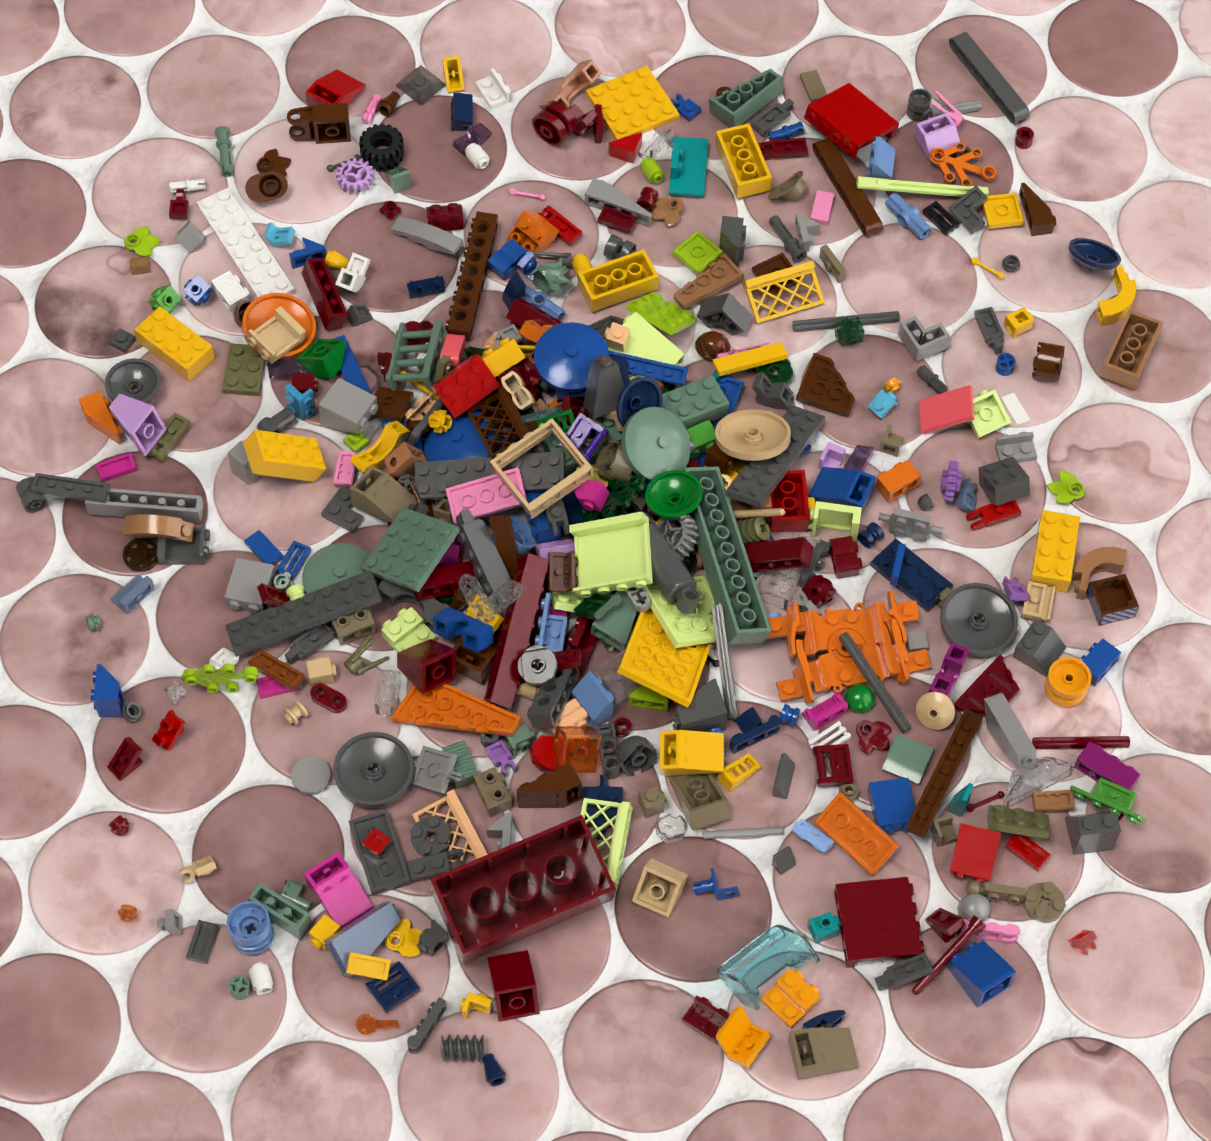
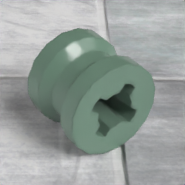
(237, 983)

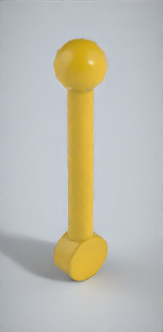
(975, 261)

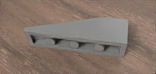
(604, 194)

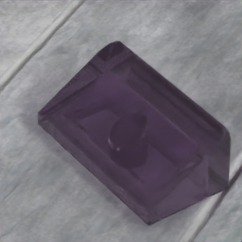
(859, 458)

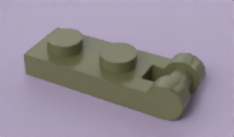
(175, 429)

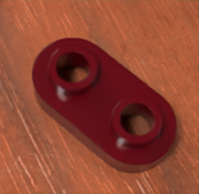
(327, 697)

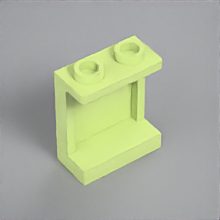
(835, 517)

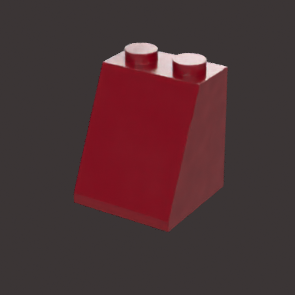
(428, 665)
(513, 985)

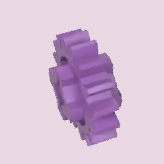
(951, 481)

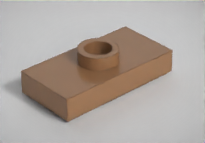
(1053, 801)

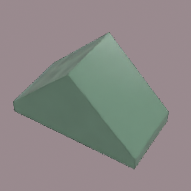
(398, 179)

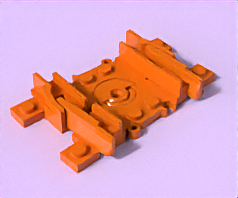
(876, 633)

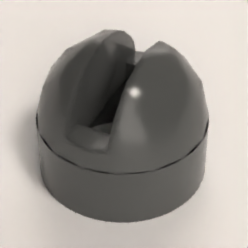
(925, 502)

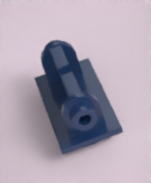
(426, 287)

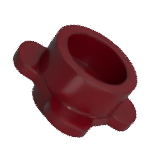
(390, 205)

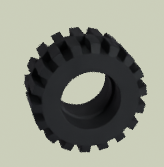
(382, 136)

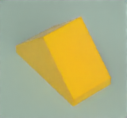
(453, 73)

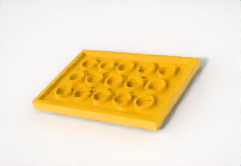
(658, 664)

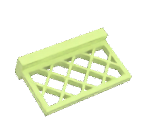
(619, 836)

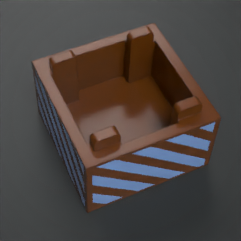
(1112, 599)

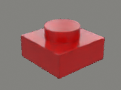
(376, 842)

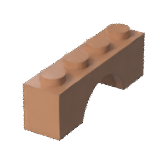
(580, 77)

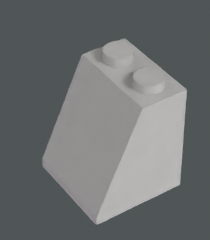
(347, 407)

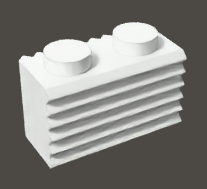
(229, 290)

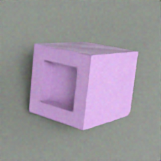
(832, 456)

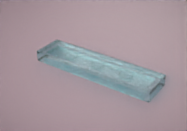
(542, 413)

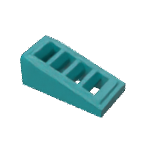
(960, 800)

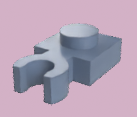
(966, 496)

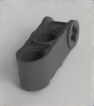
(608, 757)

